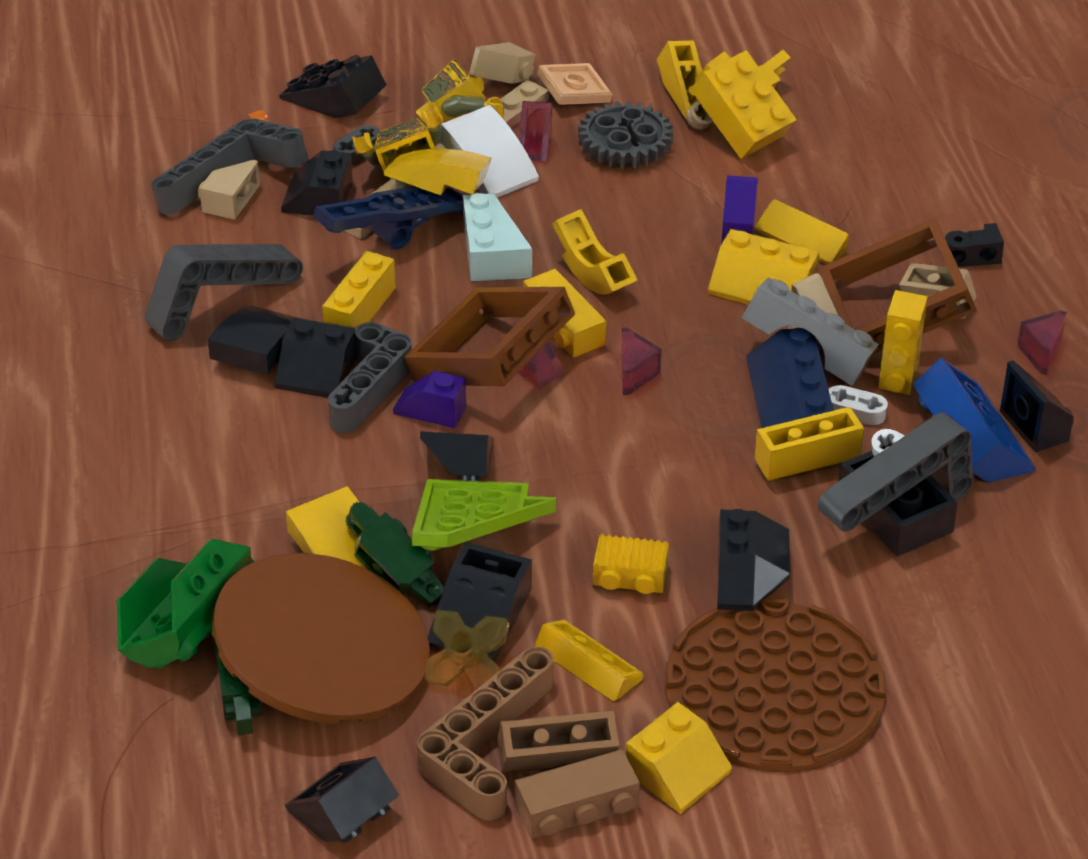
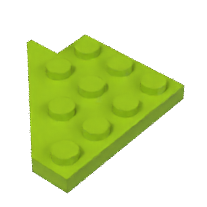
(470, 509)

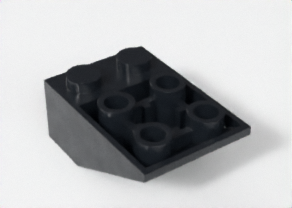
(336, 86)
(485, 585)

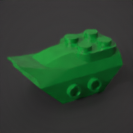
(174, 604)

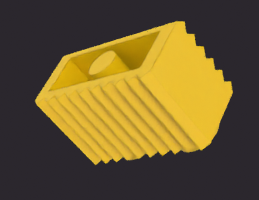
(630, 564)

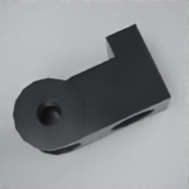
(977, 246)

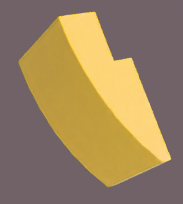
(440, 168)
(321, 526)

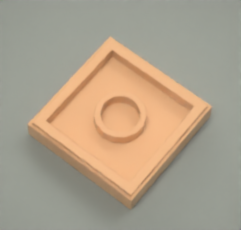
(574, 83)

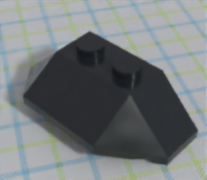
(750, 559)

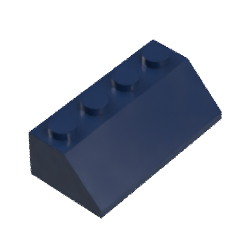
(788, 378)

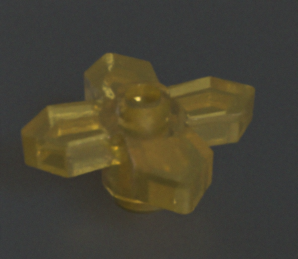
(451, 662)

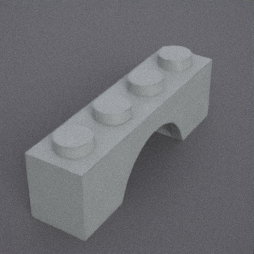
(844, 348)

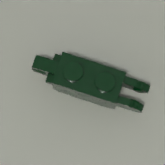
(389, 553)
(237, 700)

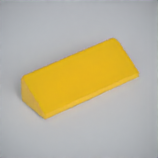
(800, 229)
(588, 659)

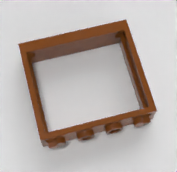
(940, 306)
(543, 314)

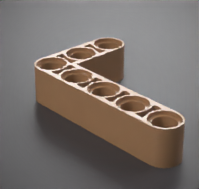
(449, 745)

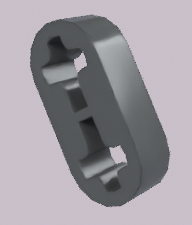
(346, 143)

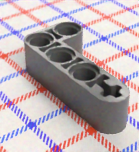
(378, 373)

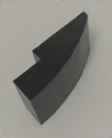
(250, 338)

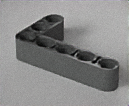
(240, 143)
(194, 266)
(934, 448)

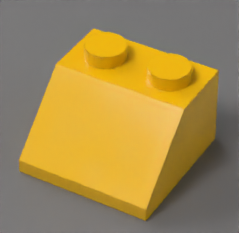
(677, 758)

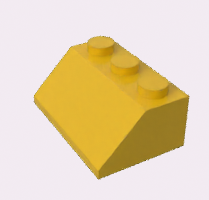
(749, 260)

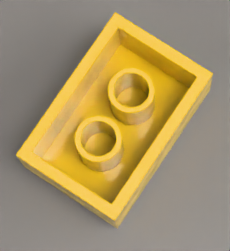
(743, 104)

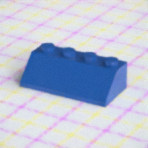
(994, 446)

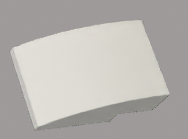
(490, 135)

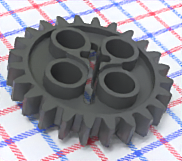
(625, 134)

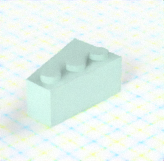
(493, 241)

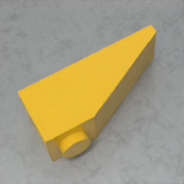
(679, 69)

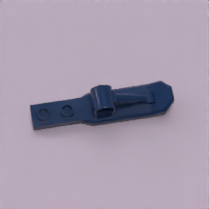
(390, 212)

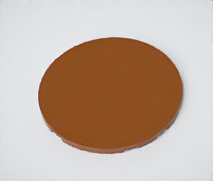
(320, 638)
(778, 684)

